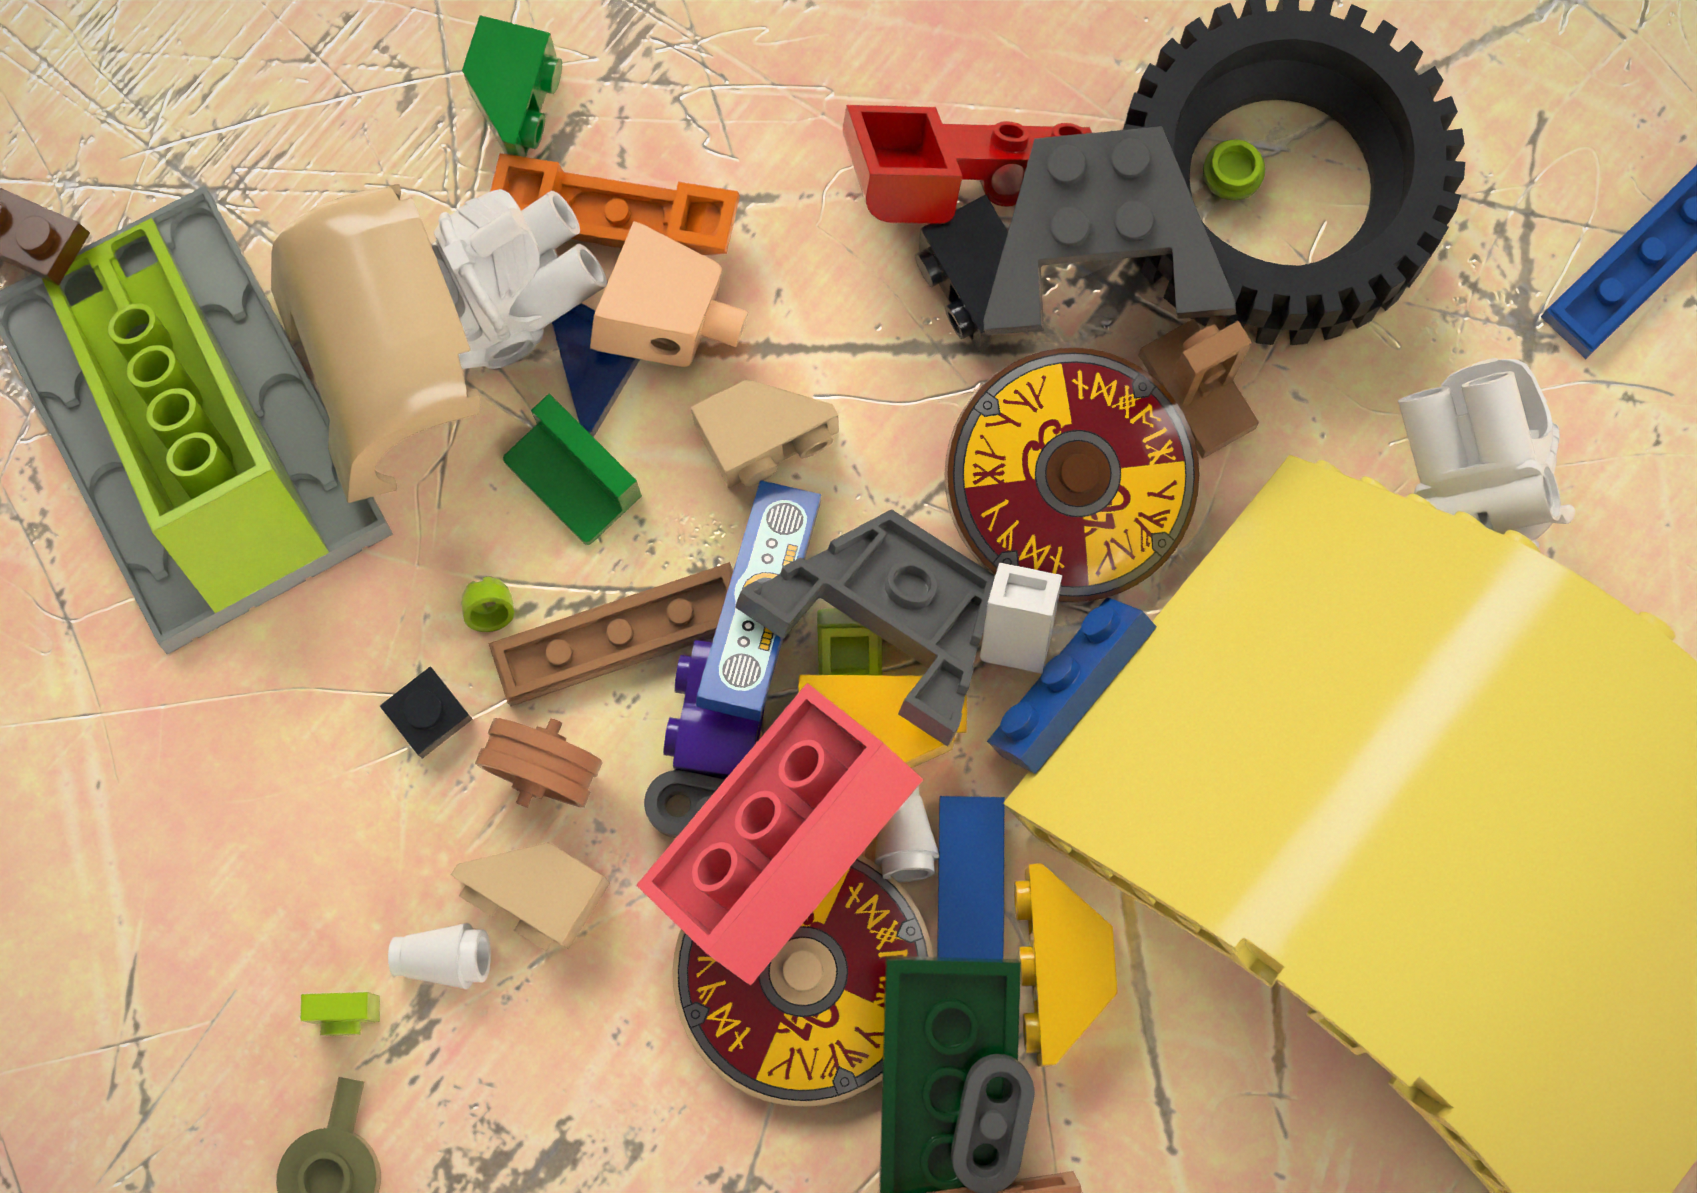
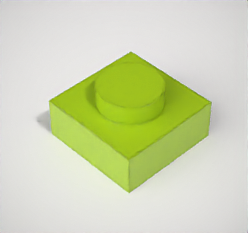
(340, 1012)

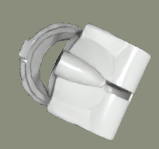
(508, 274)
(1488, 448)

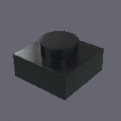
(426, 712)

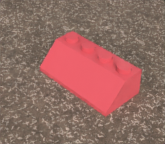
(778, 834)

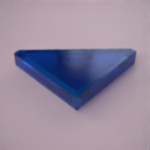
(592, 375)

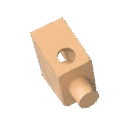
(662, 302)

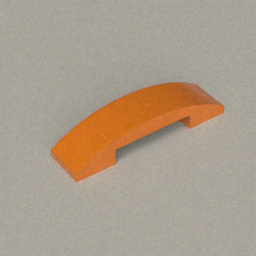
(606, 208)

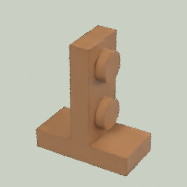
(1199, 375)

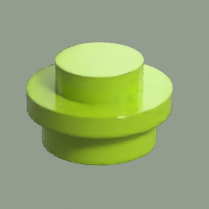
(1234, 169)

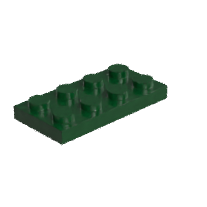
(936, 1027)

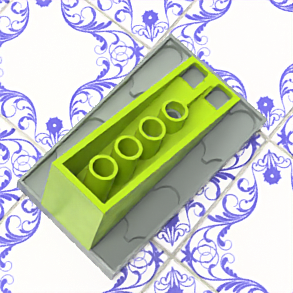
(185, 420)

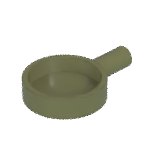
(333, 1156)

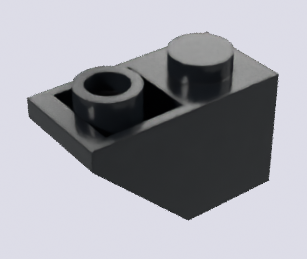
(964, 262)

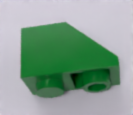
(508, 79)

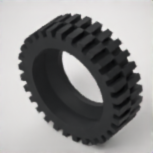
(1363, 88)

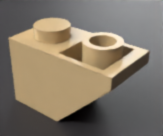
(759, 426)
(537, 885)

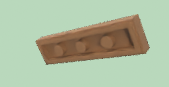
(611, 636)

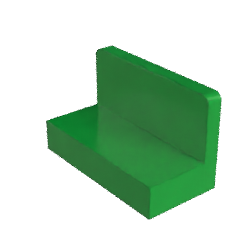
(572, 472)

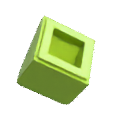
(846, 645)

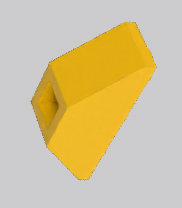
(1065, 964)

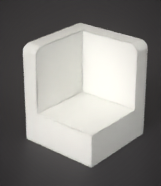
(1020, 617)

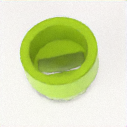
(474, 607)

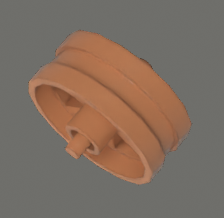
(539, 762)

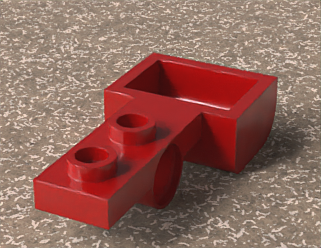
(916, 164)

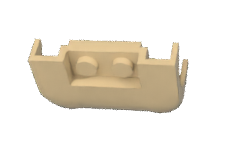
(374, 326)

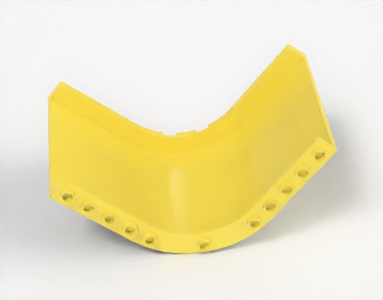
(1425, 809)

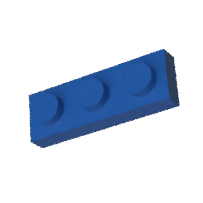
(1071, 684)

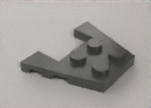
(1103, 202)
(904, 591)

